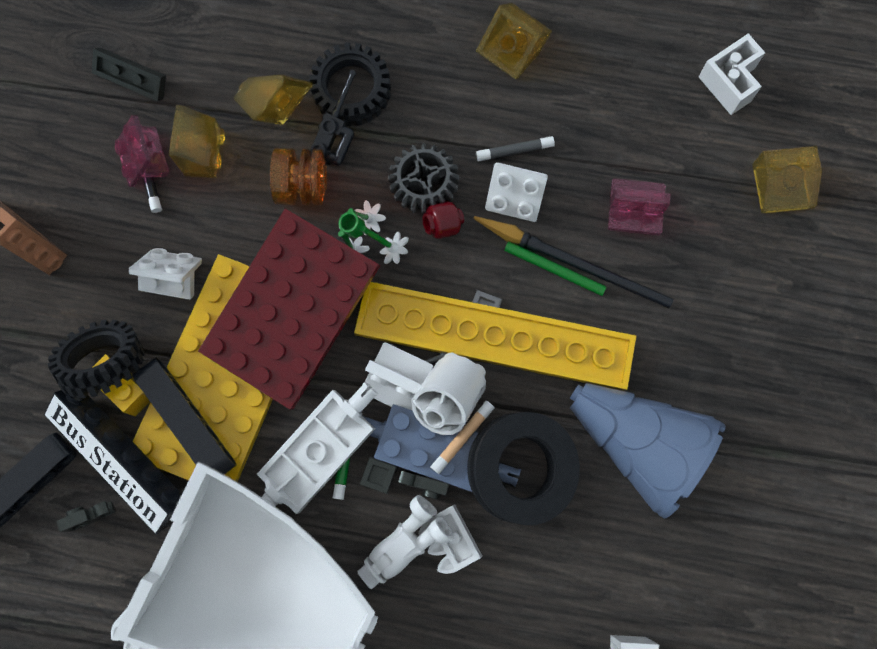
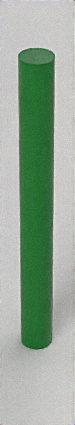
(555, 268)

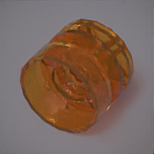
(293, 176)

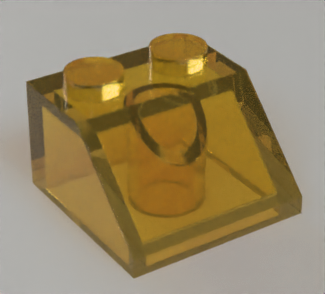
(513, 40)
(271, 97)
(196, 143)
(788, 179)

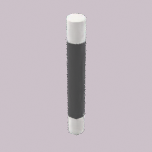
(515, 148)

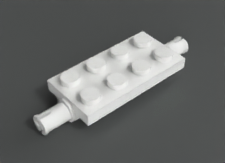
(317, 449)

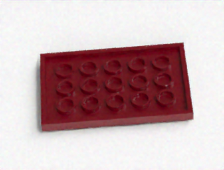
(289, 309)

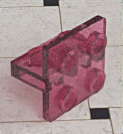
(140, 152)
(637, 206)

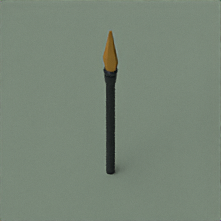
(515, 235)

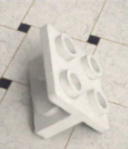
(516, 192)
(166, 273)
(396, 376)

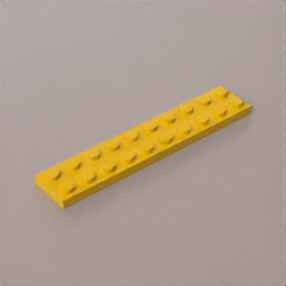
(496, 336)

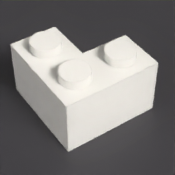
(729, 74)

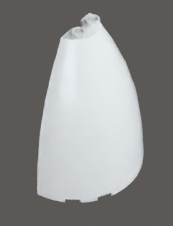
(242, 580)

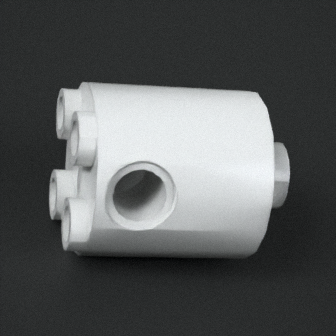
(449, 394)

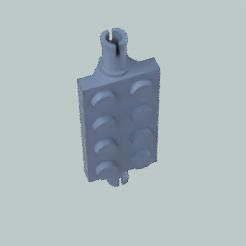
(415, 448)

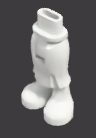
(403, 544)

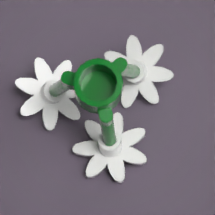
(359, 222)

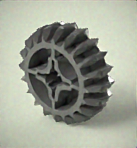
(443, 169)

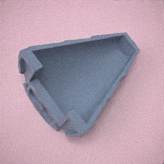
(650, 442)

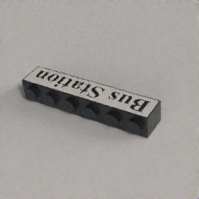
(115, 458)

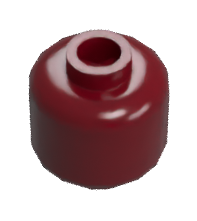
(443, 220)

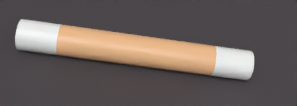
(462, 437)

